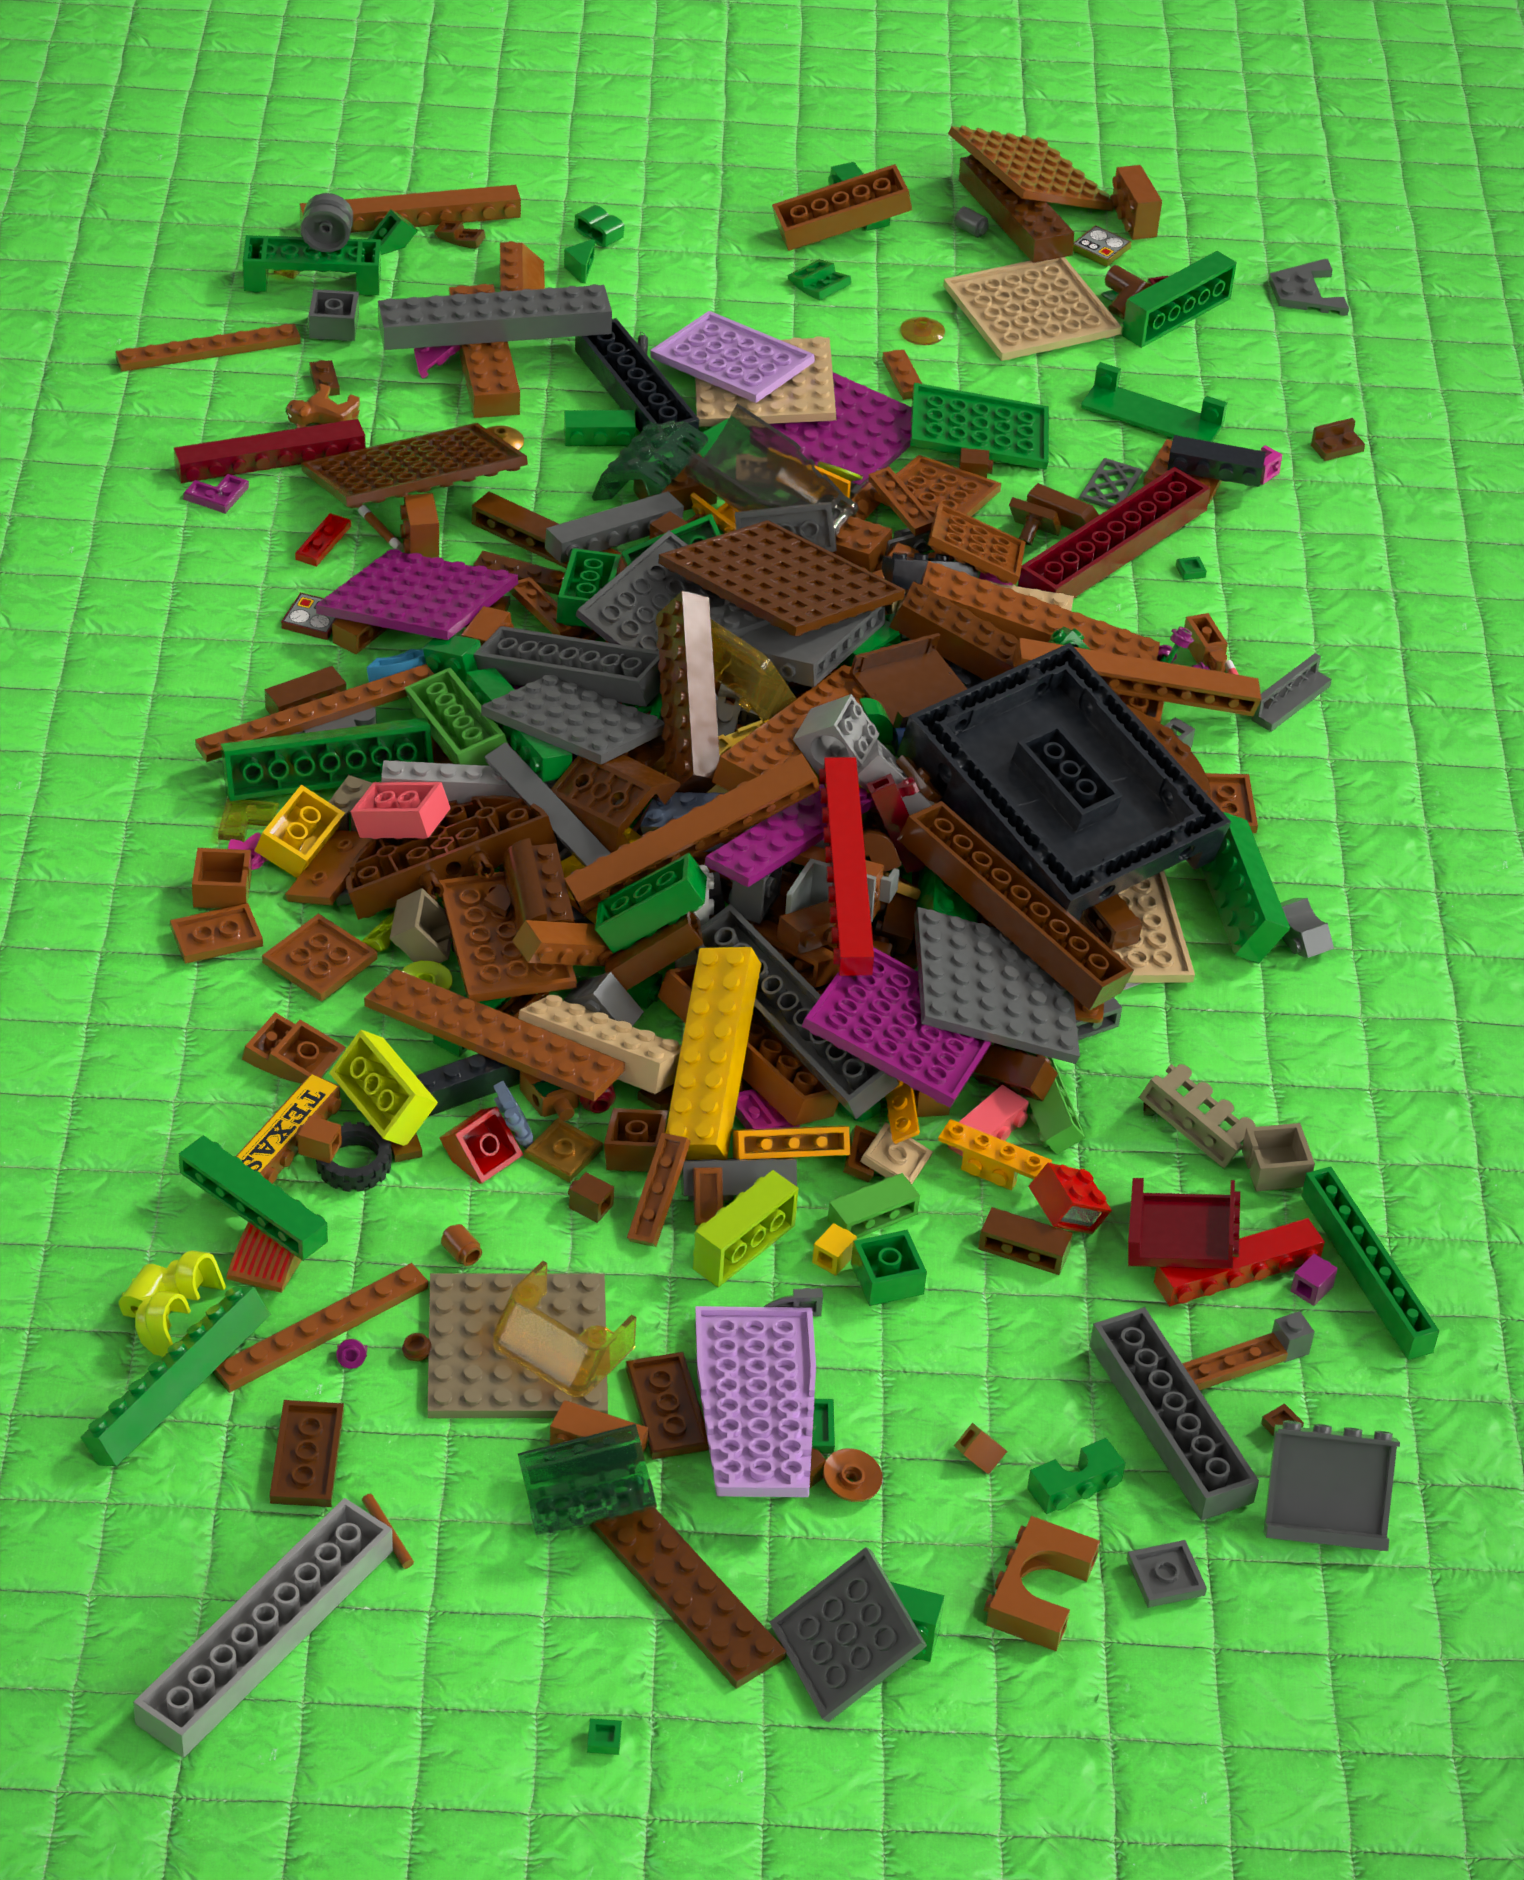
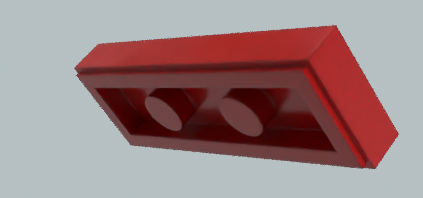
(323, 539)

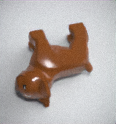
(322, 409)

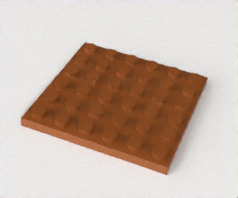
(1031, 168)

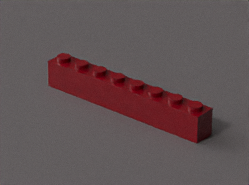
(267, 450)

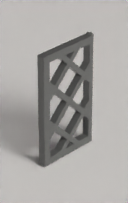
(1119, 468)

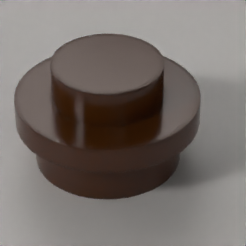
(416, 1347)

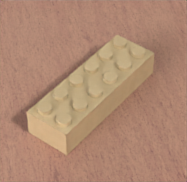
(648, 1059)

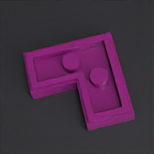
(217, 498)

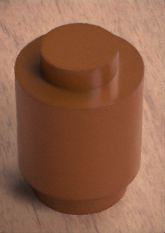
(461, 1245)

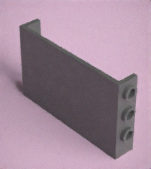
(816, 652)

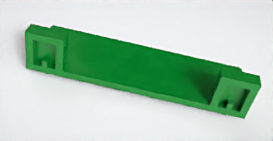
(1149, 412)

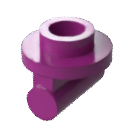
(351, 1353)

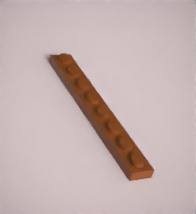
(207, 347)
(320, 1327)

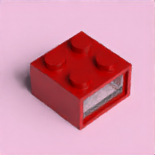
(1070, 1198)

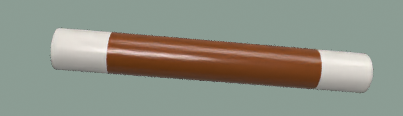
(380, 528)

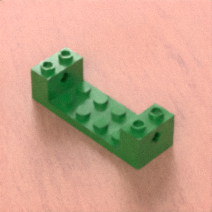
(295, 254)

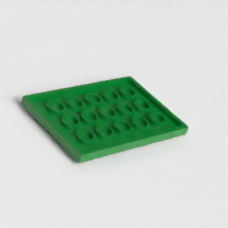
(960, 419)

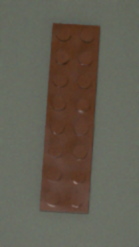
(692, 1595)

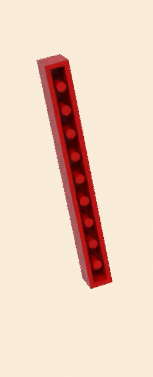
(847, 867)

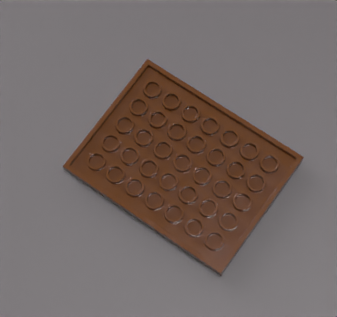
(414, 464)

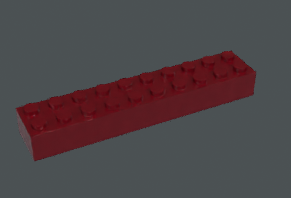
(1117, 535)

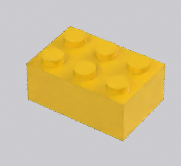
(299, 831)

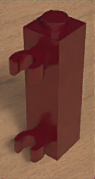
(895, 814)

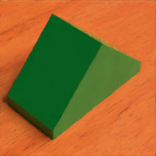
(579, 259)

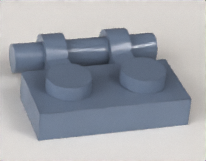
(514, 1116)

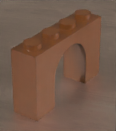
(1039, 1547)

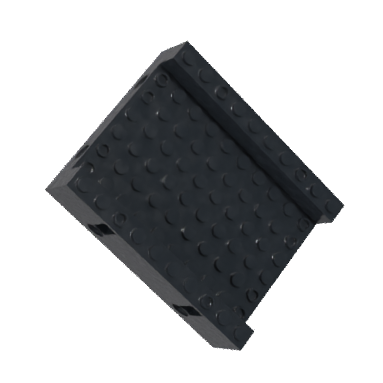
(1064, 780)

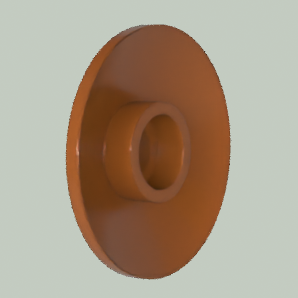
(853, 1465)

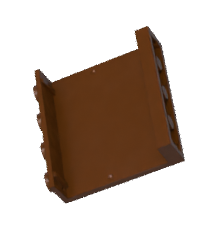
(906, 677)

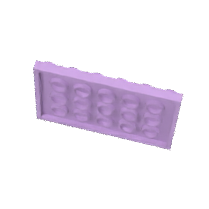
(732, 356)

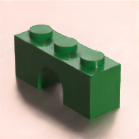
(1057, 1488)

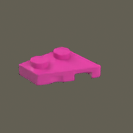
(756, 1112)

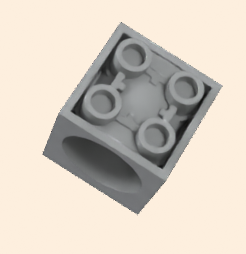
(836, 731)

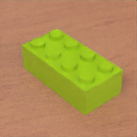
(745, 1228)

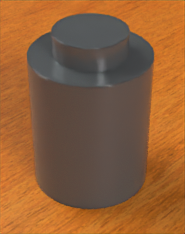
(971, 222)

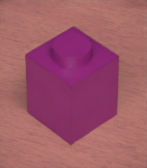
(1314, 1279)

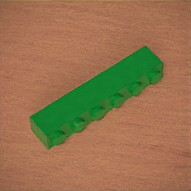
(253, 1197)

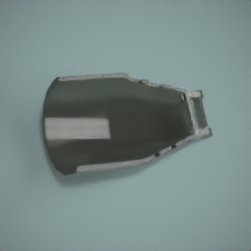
(764, 469)

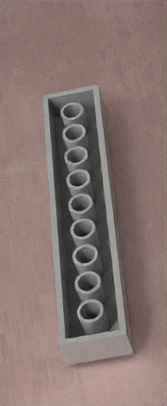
(262, 1627)

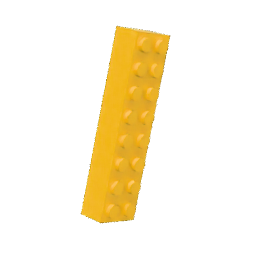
(714, 1050)

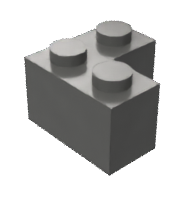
(605, 996)

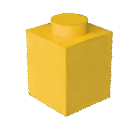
(833, 1249)

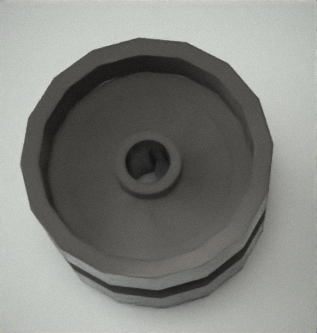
(327, 222)

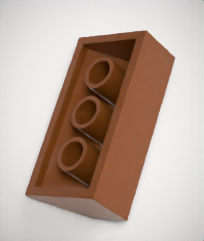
(520, 268)

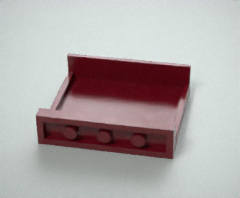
(1183, 1229)

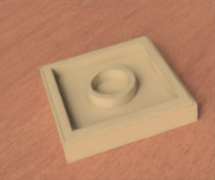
(893, 1159)

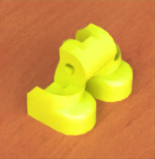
(163, 1290)

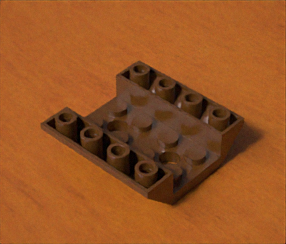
(607, 784)

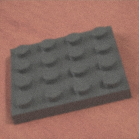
(847, 1634)

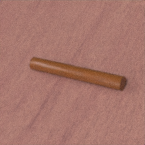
(398, 1547)

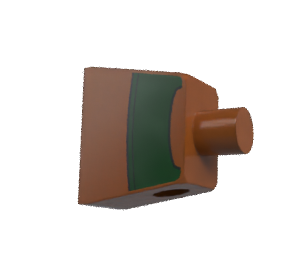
(548, 1098)

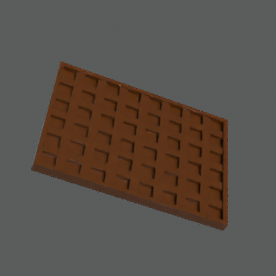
(781, 577)

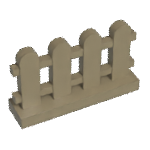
(1190, 1121)

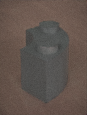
(1307, 932)

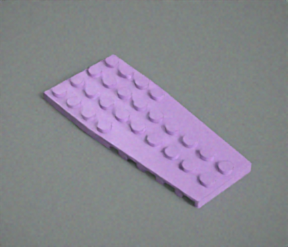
(757, 1397)

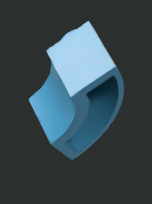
(392, 665)

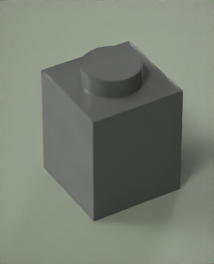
(1294, 1335)

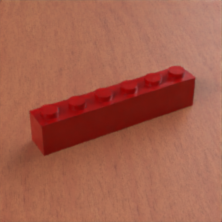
(1259, 1257)

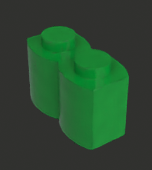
(599, 226)

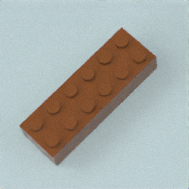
(842, 207)

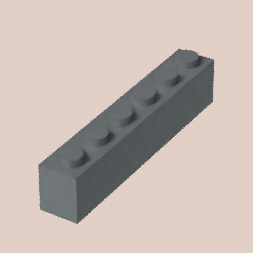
(610, 526)

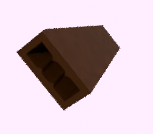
(655, 952)

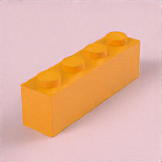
(791, 1142)

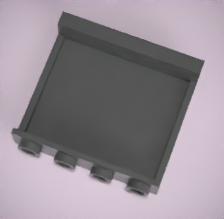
(1330, 1486)

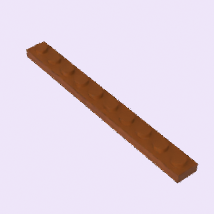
(315, 712)

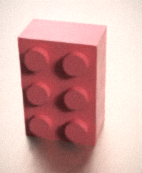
(400, 810)

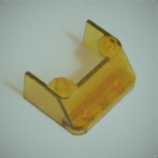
(748, 674)
(553, 1350)

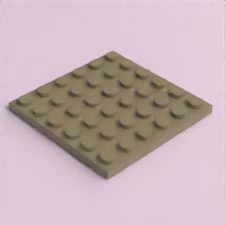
(477, 1380)

